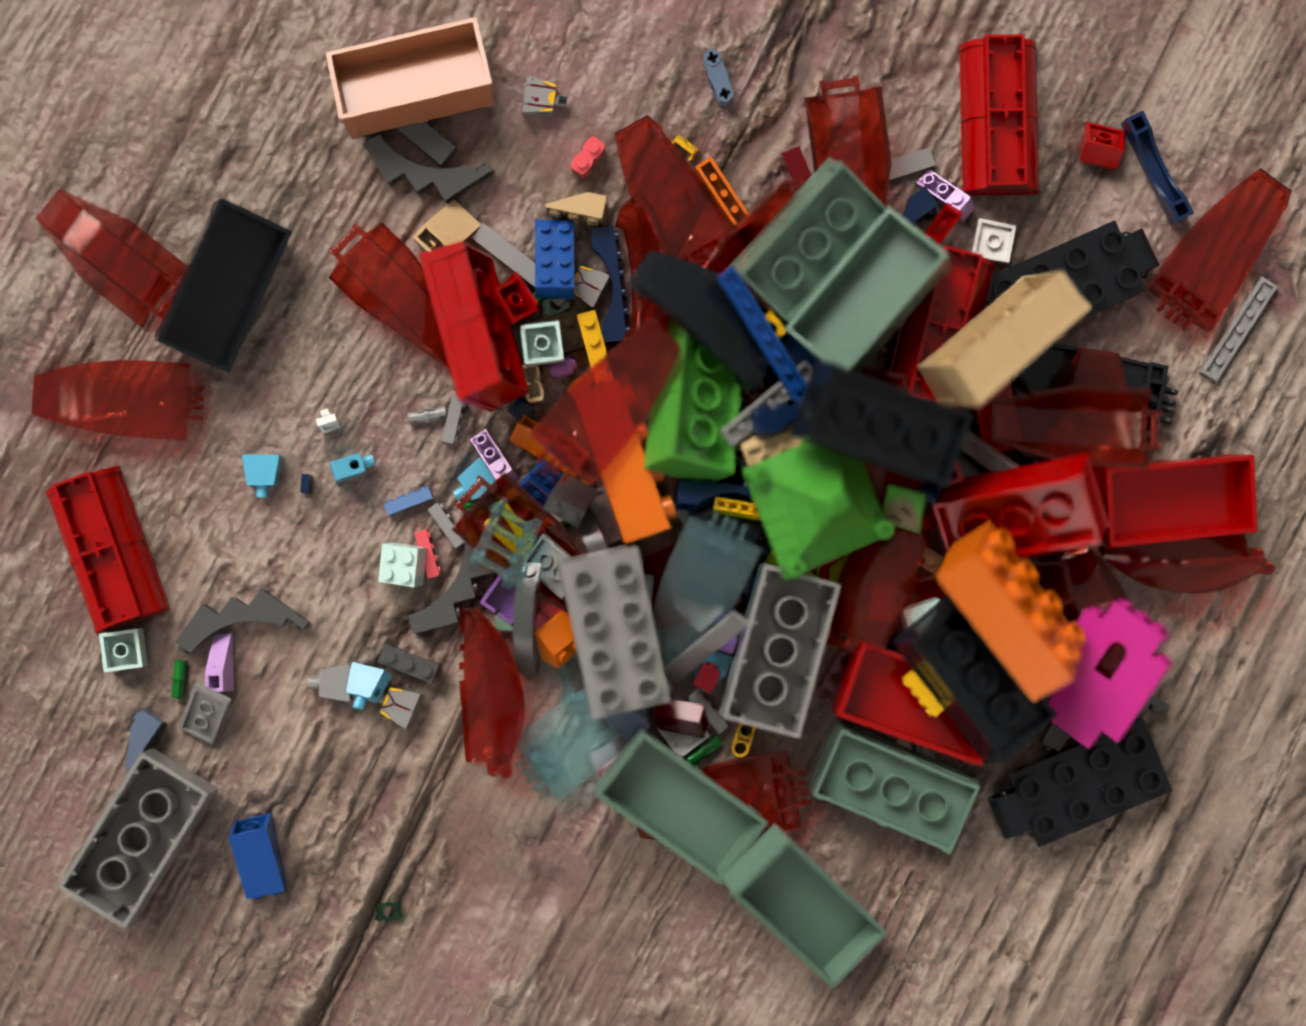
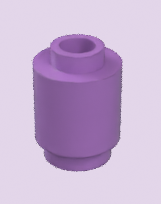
(563, 368)

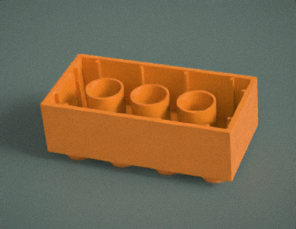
(634, 492)
(1012, 610)

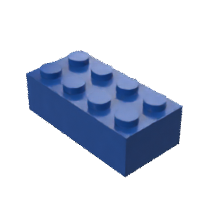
(554, 259)

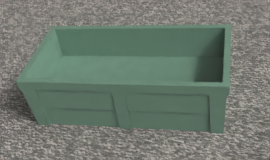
(807, 239)
(870, 293)
(893, 785)
(679, 805)
(803, 906)

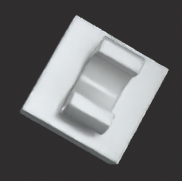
(328, 421)

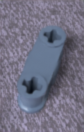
(718, 77)

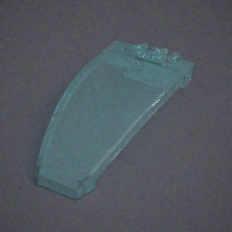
(700, 583)
(571, 746)

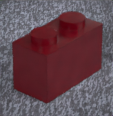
(707, 676)

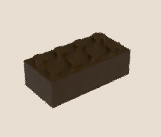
(570, 332)

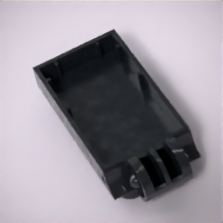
(1099, 264)
(1080, 786)

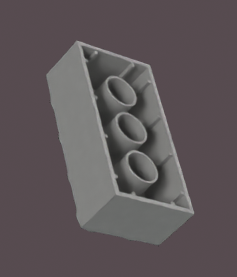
(613, 630)
(779, 651)
(138, 838)

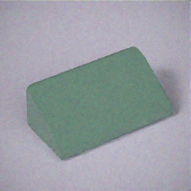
(502, 625)

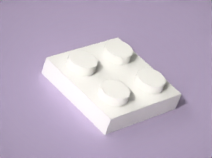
(994, 240)

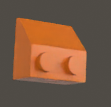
(556, 640)

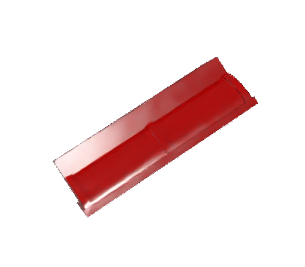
(999, 116)
(941, 315)
(107, 549)

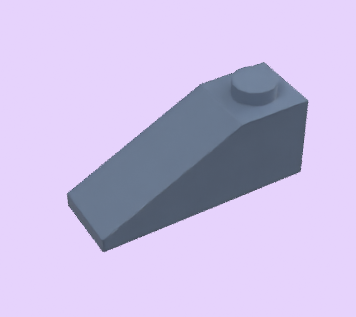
(142, 734)

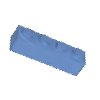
(406, 502)

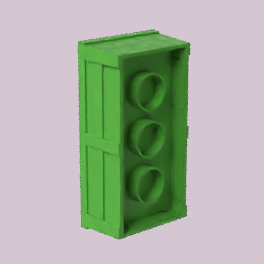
(689, 415)

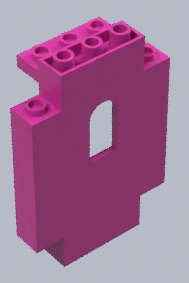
(1100, 705)

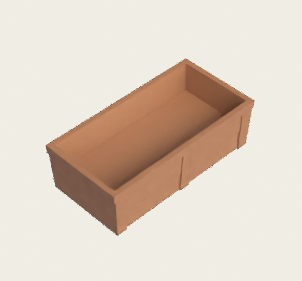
(410, 78)

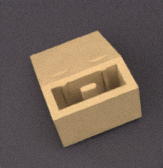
(582, 207)
(446, 227)

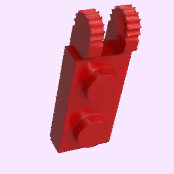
(943, 223)

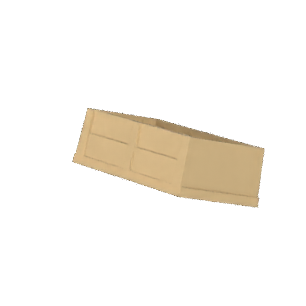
(1003, 339)

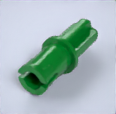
(178, 679)
(704, 750)

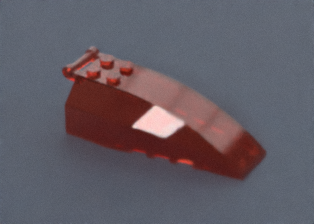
(390, 286)

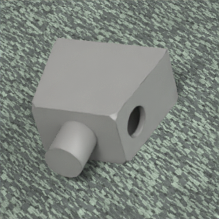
(332, 682)

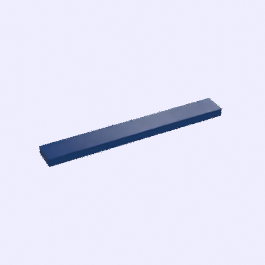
(763, 333)

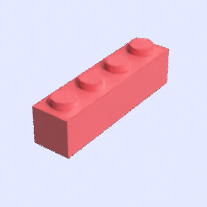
(431, 567)

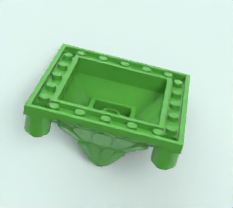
(815, 506)

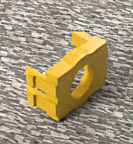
(686, 145)
(771, 318)

